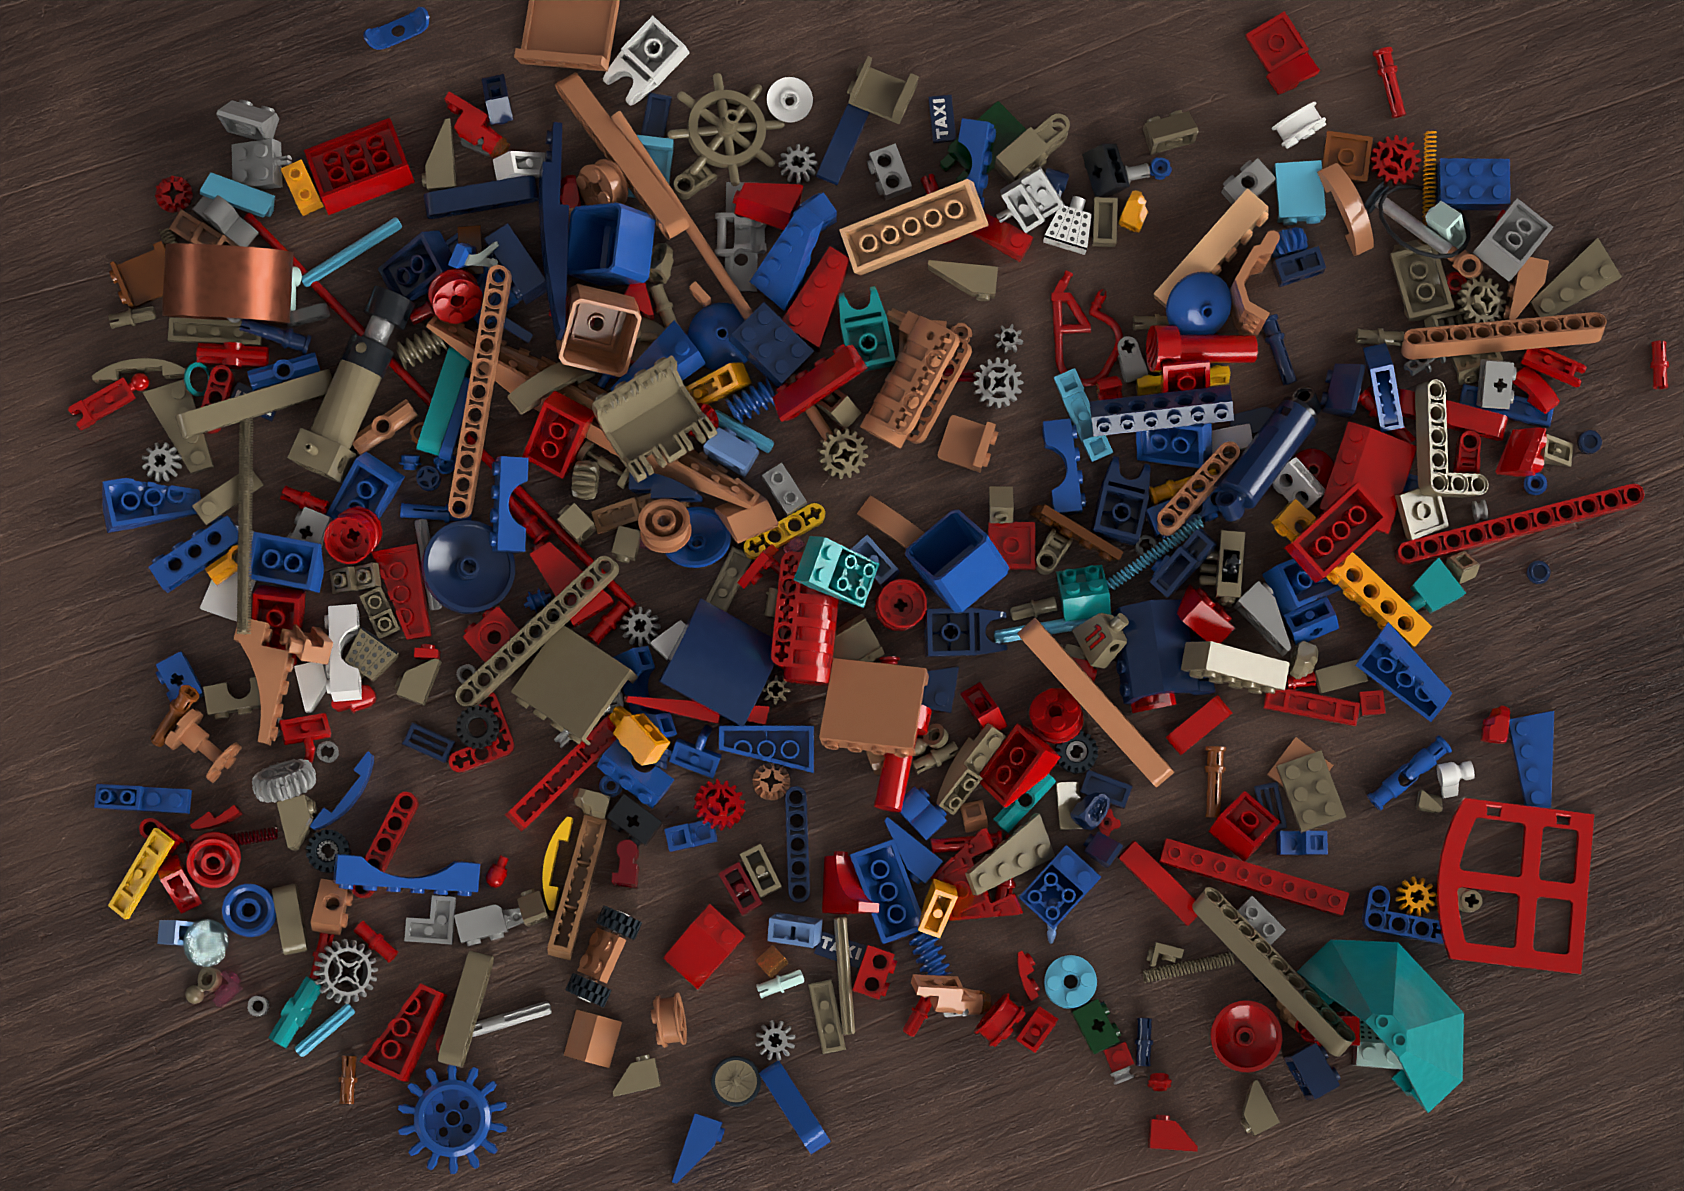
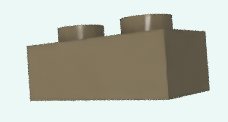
(1104, 222)

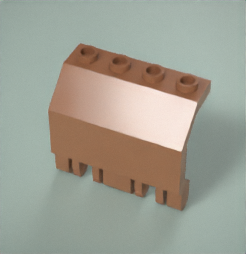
(1245, 315)

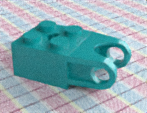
(867, 325)

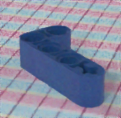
(1386, 918)
(794, 1107)

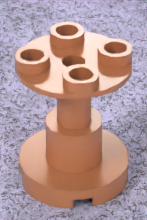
(197, 740)

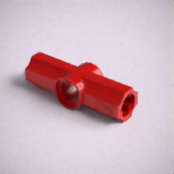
(232, 355)

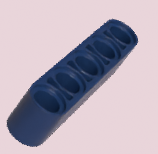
(480, 197)
(797, 833)

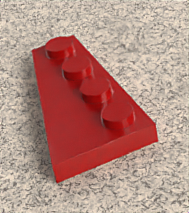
(405, 585)

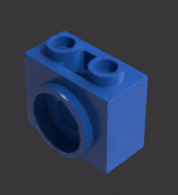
(822, 207)

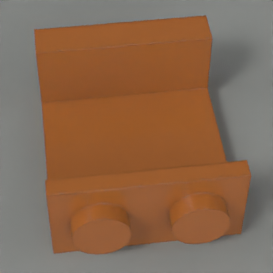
(140, 277)

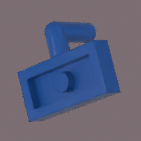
(695, 756)

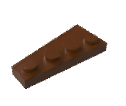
(1073, 530)

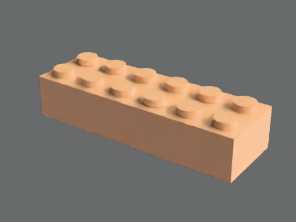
(914, 227)
(1219, 242)

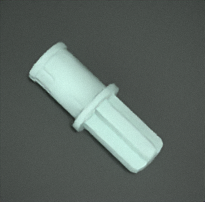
(780, 983)

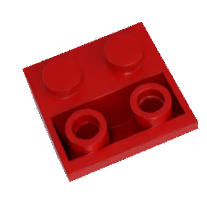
(1204, 615)

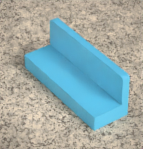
(239, 195)

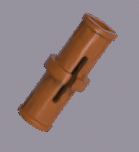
(347, 1080)

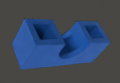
(647, 786)

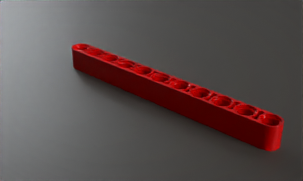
(1529, 518)

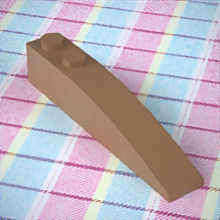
(577, 888)

